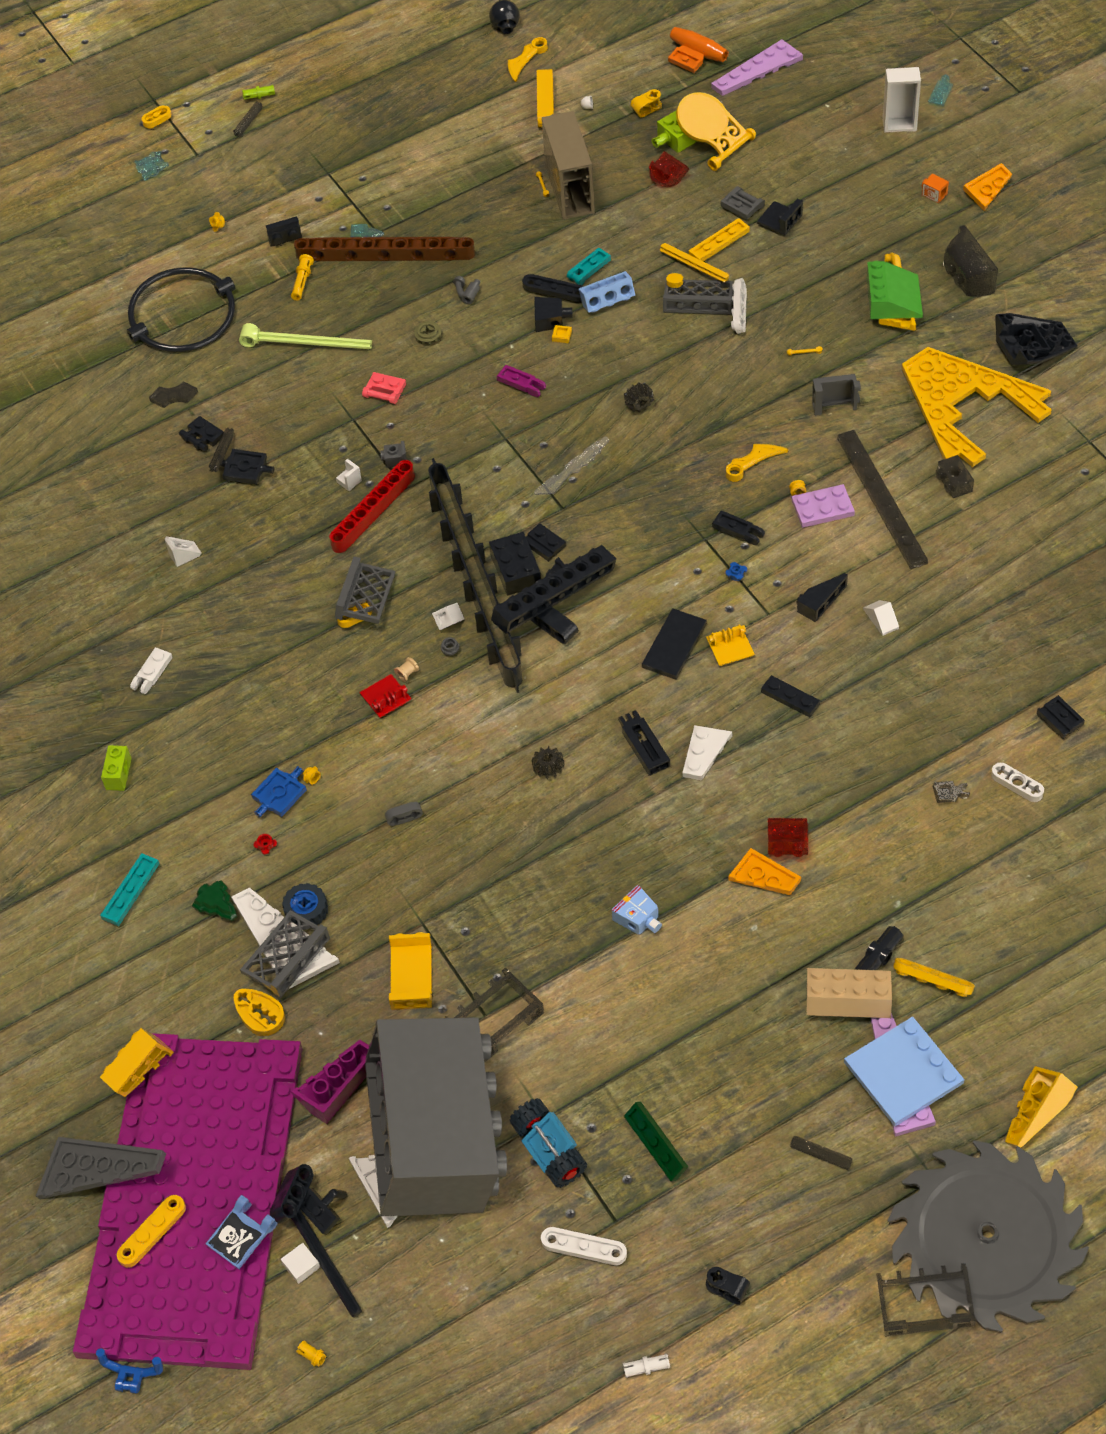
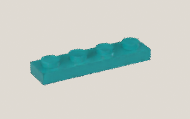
(129, 889)

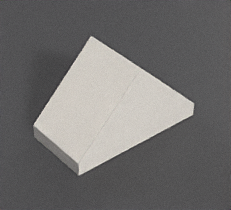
(181, 550)
(882, 616)

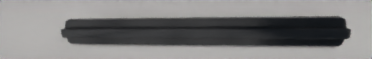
(327, 1264)

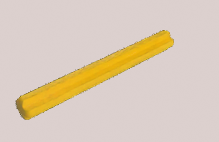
(694, 262)

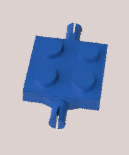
(279, 792)

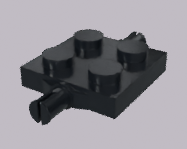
(245, 466)

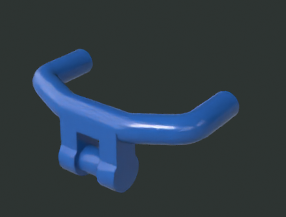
(129, 1371)

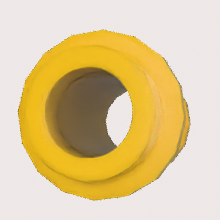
(316, 1356)

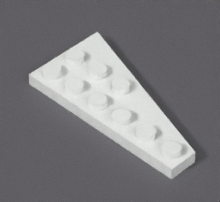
(263, 920)

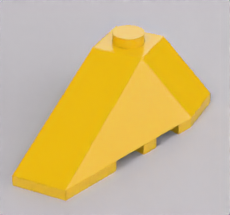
(1043, 1099)

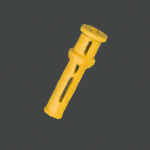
(303, 272)

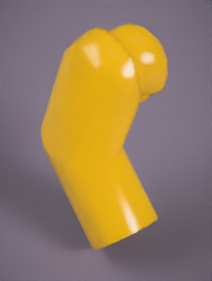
(893, 258)

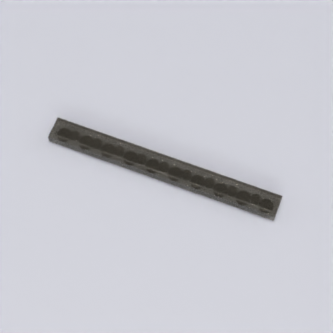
(882, 499)

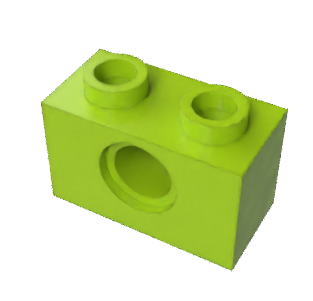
(116, 768)

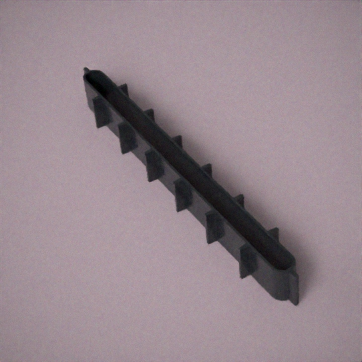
(438, 474)

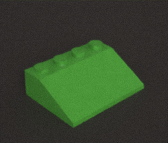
(892, 292)

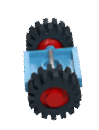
(548, 1142)

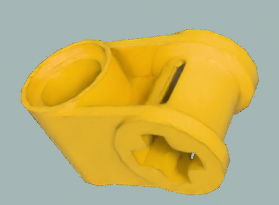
(646, 104)

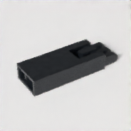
(649, 751)

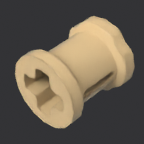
(406, 669)

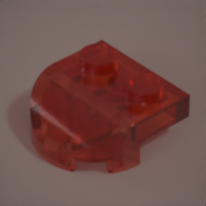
(667, 170)

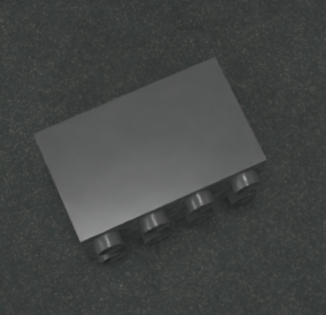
(433, 1116)

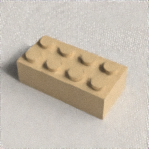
(849, 993)

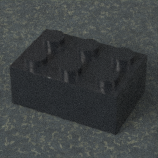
(514, 562)

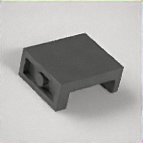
(835, 391)

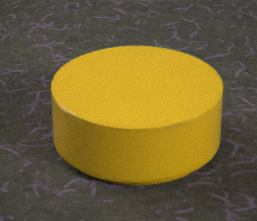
(674, 280)

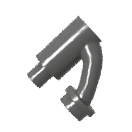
(470, 293)

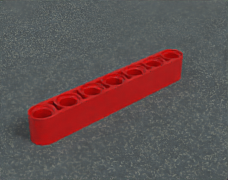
(372, 506)

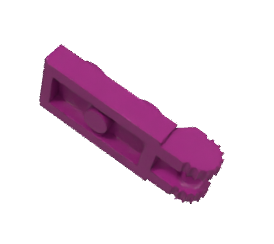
(521, 380)

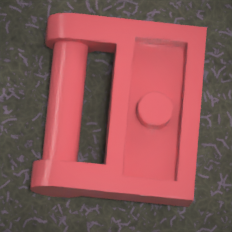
(389, 385)

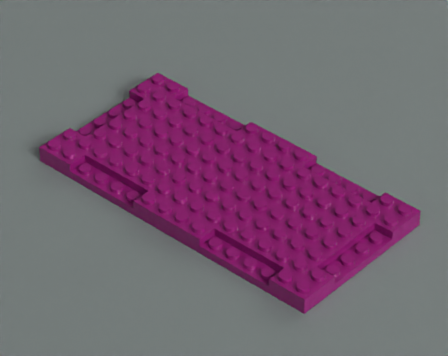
(225, 1134)

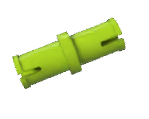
(258, 92)

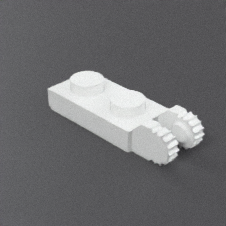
(151, 670)

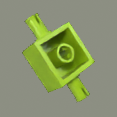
(671, 134)

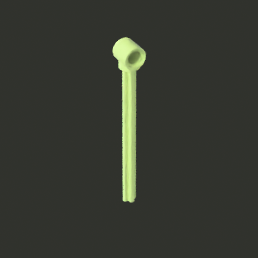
(251, 335)

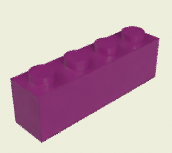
(334, 1084)

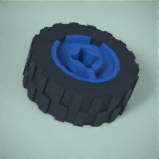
(306, 894)

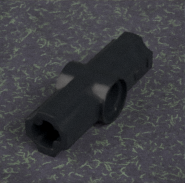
(880, 951)

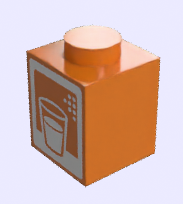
(935, 188)

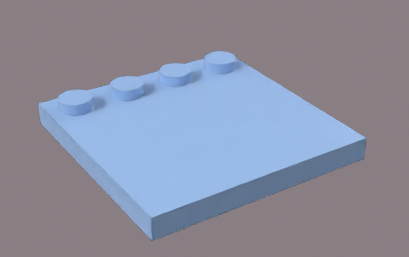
(903, 1071)

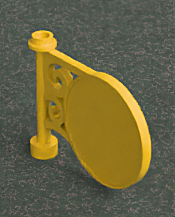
(706, 120)

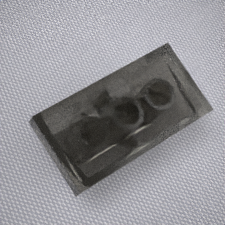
(970, 265)

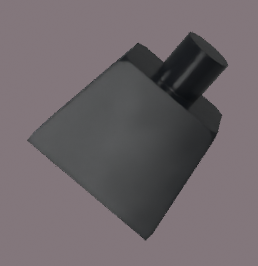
(550, 313)

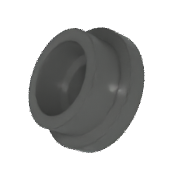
(449, 642)

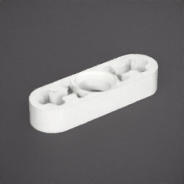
(1014, 774)

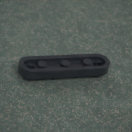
(552, 287)

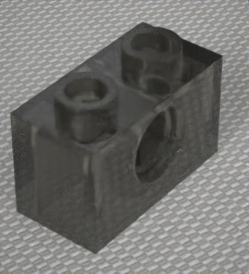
(955, 476)

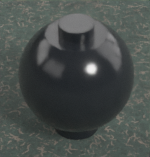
(504, 16)

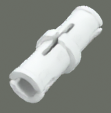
(646, 1365)

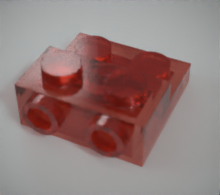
(787, 836)

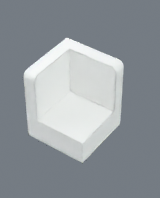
(350, 477)
(448, 616)

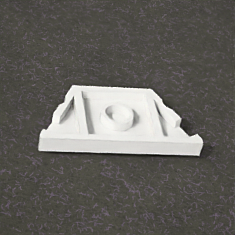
(366, 1171)

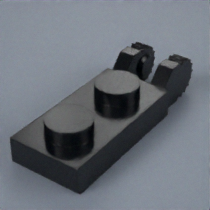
(738, 527)

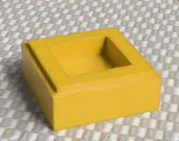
(561, 334)

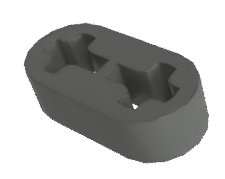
(403, 813)

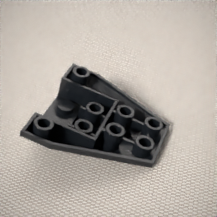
(1031, 338)

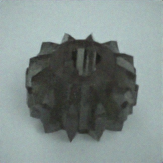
(638, 397)
(548, 762)

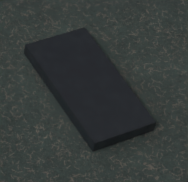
(674, 643)

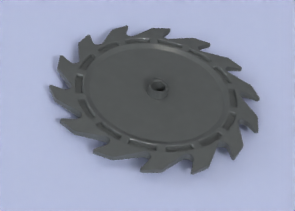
(994, 1196)

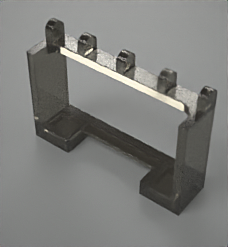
(527, 1015)
(955, 1321)

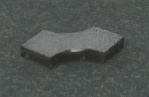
(180, 393)

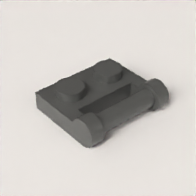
(742, 203)

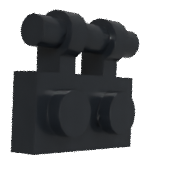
(205, 431)

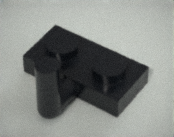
(318, 1208)

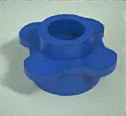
(736, 571)

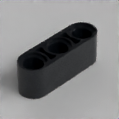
(556, 625)
(291, 1193)

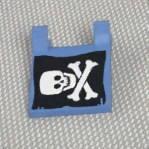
(239, 1234)

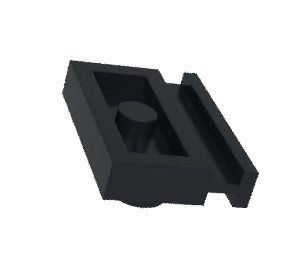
(283, 231)
(545, 542)
(1060, 716)

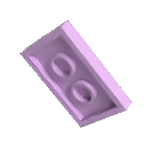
(822, 506)

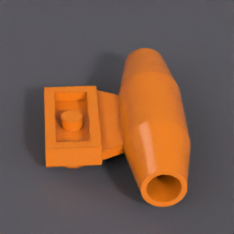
(694, 49)

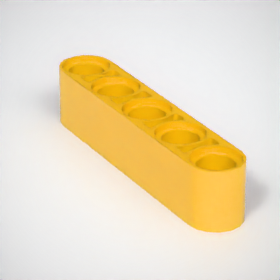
(545, 97)

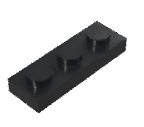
(790, 696)

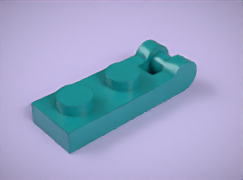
(588, 266)

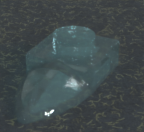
(363, 230)

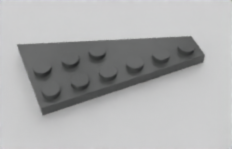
(92, 1164)

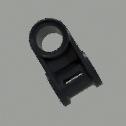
(729, 1286)

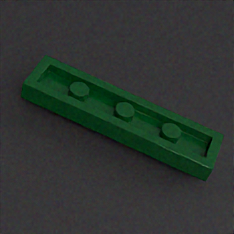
(656, 1141)

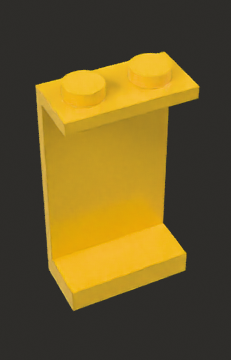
(411, 971)

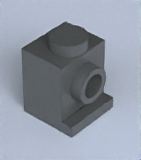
(393, 454)

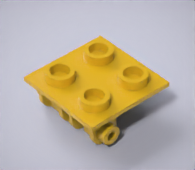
(730, 645)

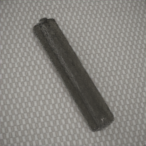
(247, 119)
(821, 1152)

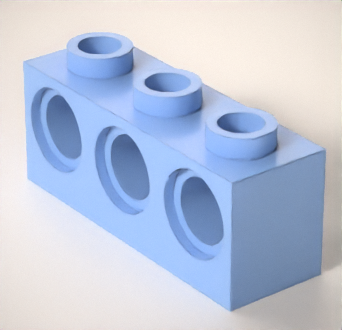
(603, 286)

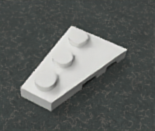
(703, 749)

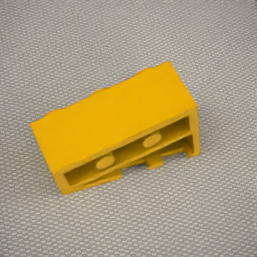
(134, 1061)

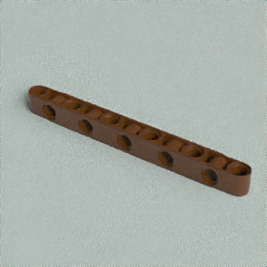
(386, 248)

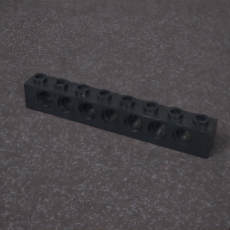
(553, 589)

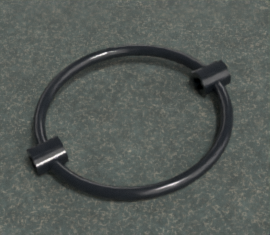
(140, 332)

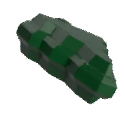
(215, 900)

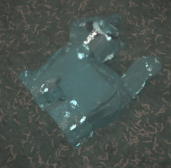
(148, 165)

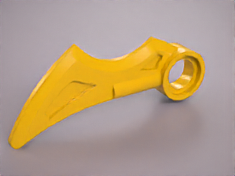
(516, 65)
(758, 453)

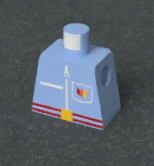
(637, 912)

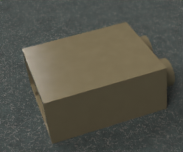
(568, 165)

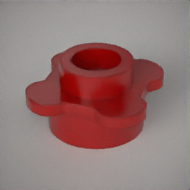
(261, 840)

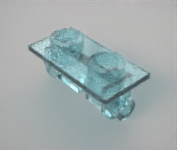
(941, 91)

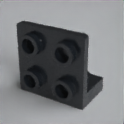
(781, 217)

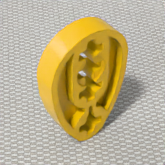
(253, 1020)

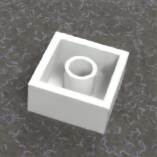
(300, 1263)

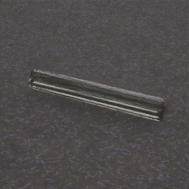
(221, 450)

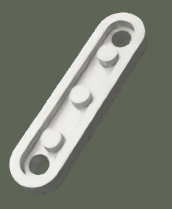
(739, 309)
(583, 1246)

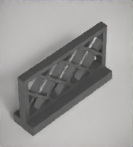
(699, 303)
(351, 583)
(299, 960)

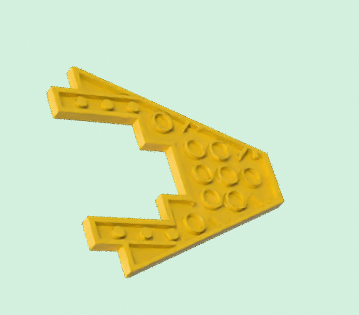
(944, 380)

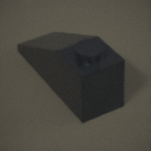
(820, 597)

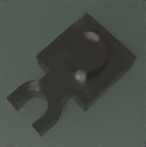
(948, 792)

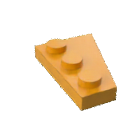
(988, 185)
(764, 873)

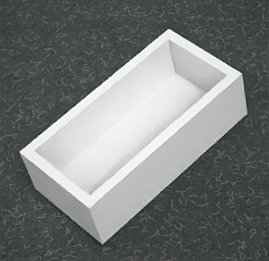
(901, 99)

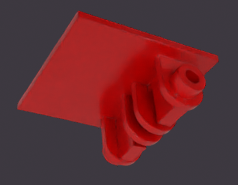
(385, 695)

